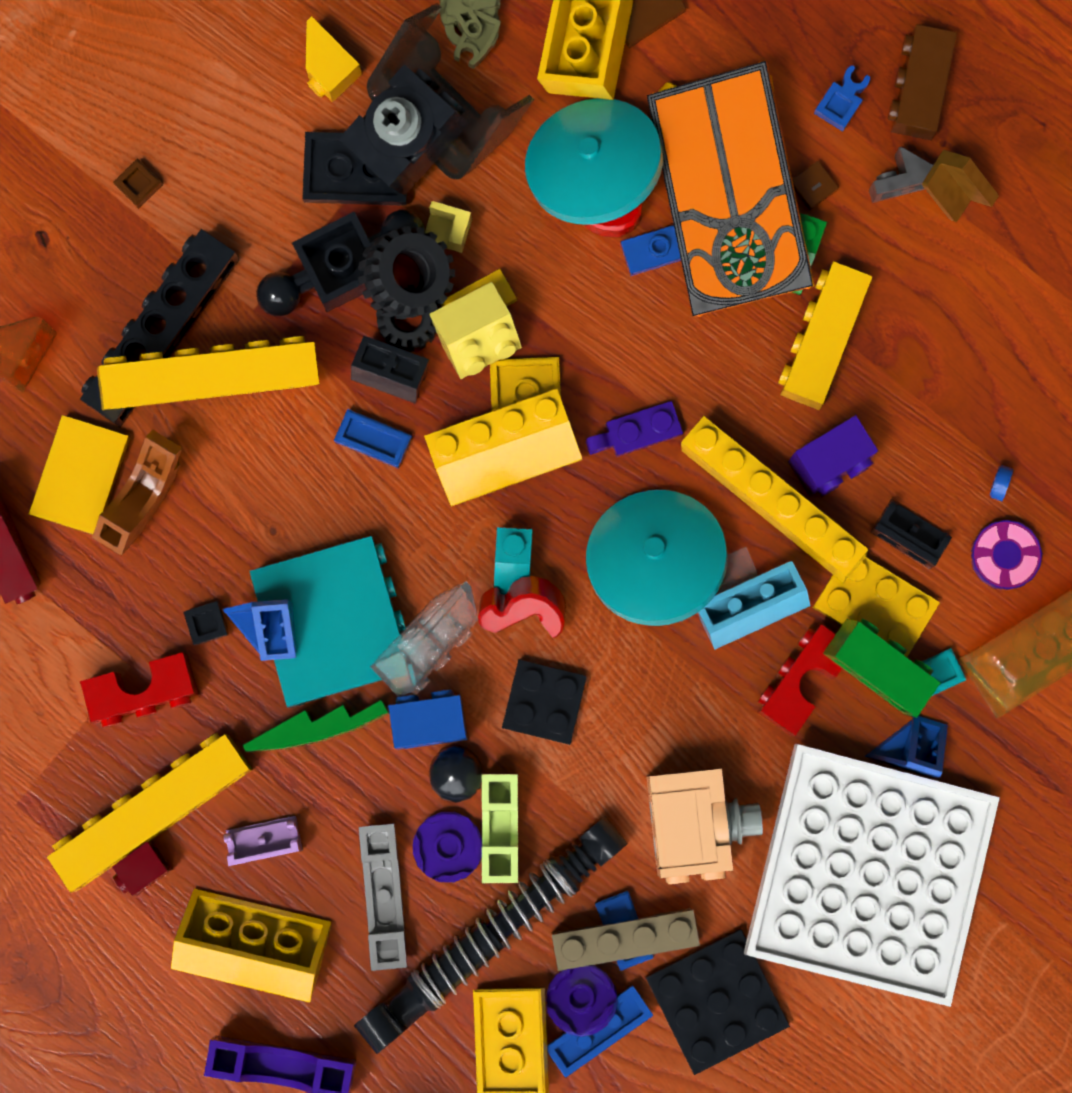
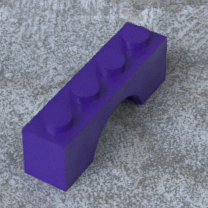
(278, 1065)

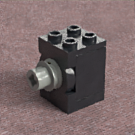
(405, 129)

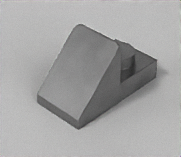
(910, 178)

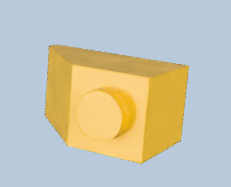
(328, 63)

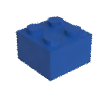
(427, 721)

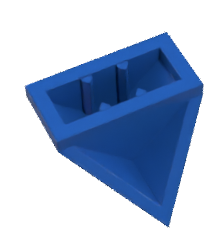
(267, 627)
(915, 747)

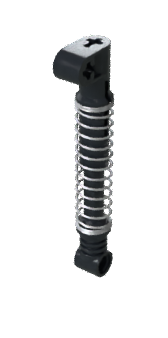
(479, 944)

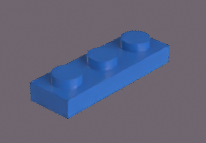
(574, 1051)

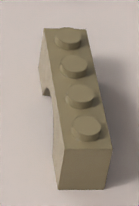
(625, 939)

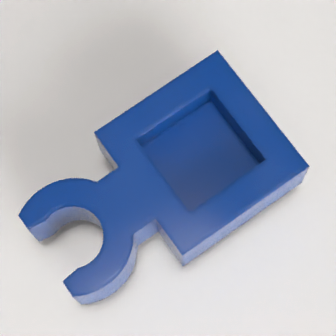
(841, 102)

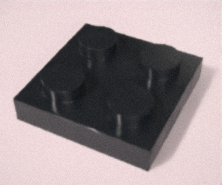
(544, 702)

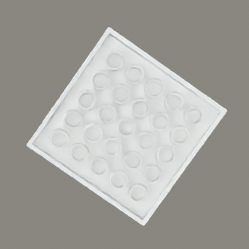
(871, 875)

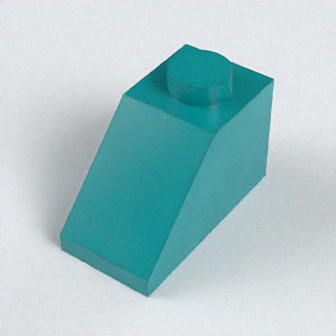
(512, 557)

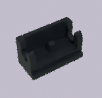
(389, 369)
(911, 534)

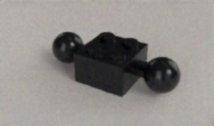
(330, 264)

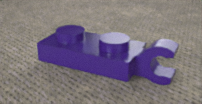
(637, 431)

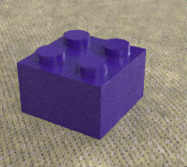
(832, 456)

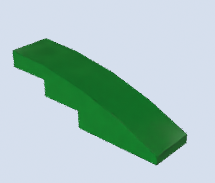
(303, 731)

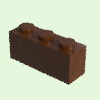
(922, 82)

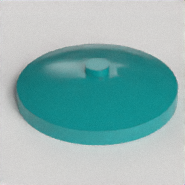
(594, 161)
(656, 557)

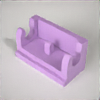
(262, 840)

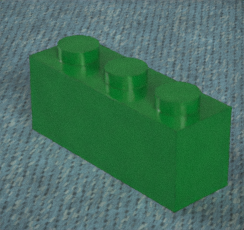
(882, 666)

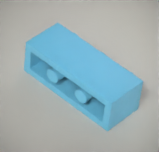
(754, 605)

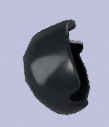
(455, 773)

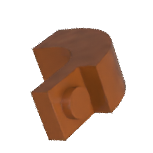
(141, 495)

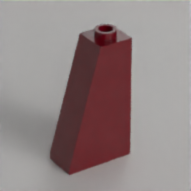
(17, 573)

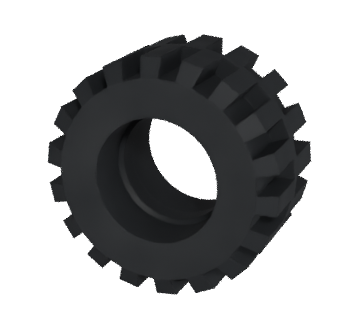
(432, 266)

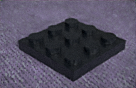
(717, 1002)

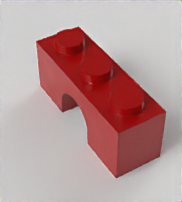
(170, 683)
(785, 703)

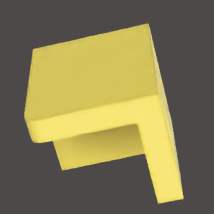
(449, 225)

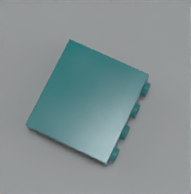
(339, 617)

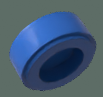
(1001, 483)

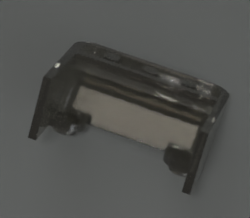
(484, 133)

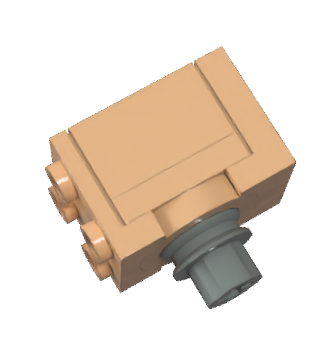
(697, 825)

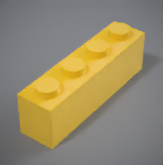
(825, 336)

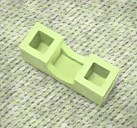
(500, 828)

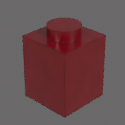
(140, 869)

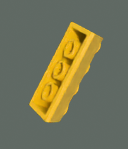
(503, 447)
(250, 945)

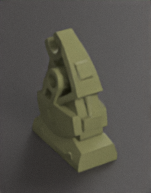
(477, 24)

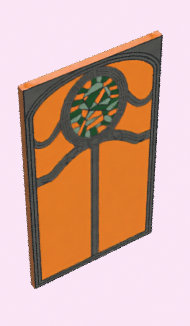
(730, 190)

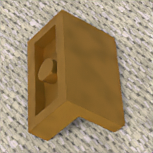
(955, 183)

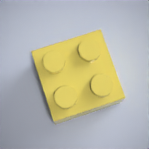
(476, 330)

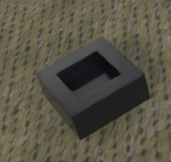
(206, 623)

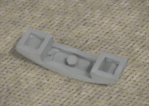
(383, 897)

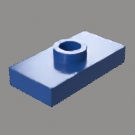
(651, 250)

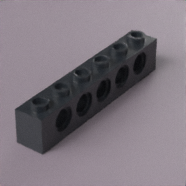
(179, 319)

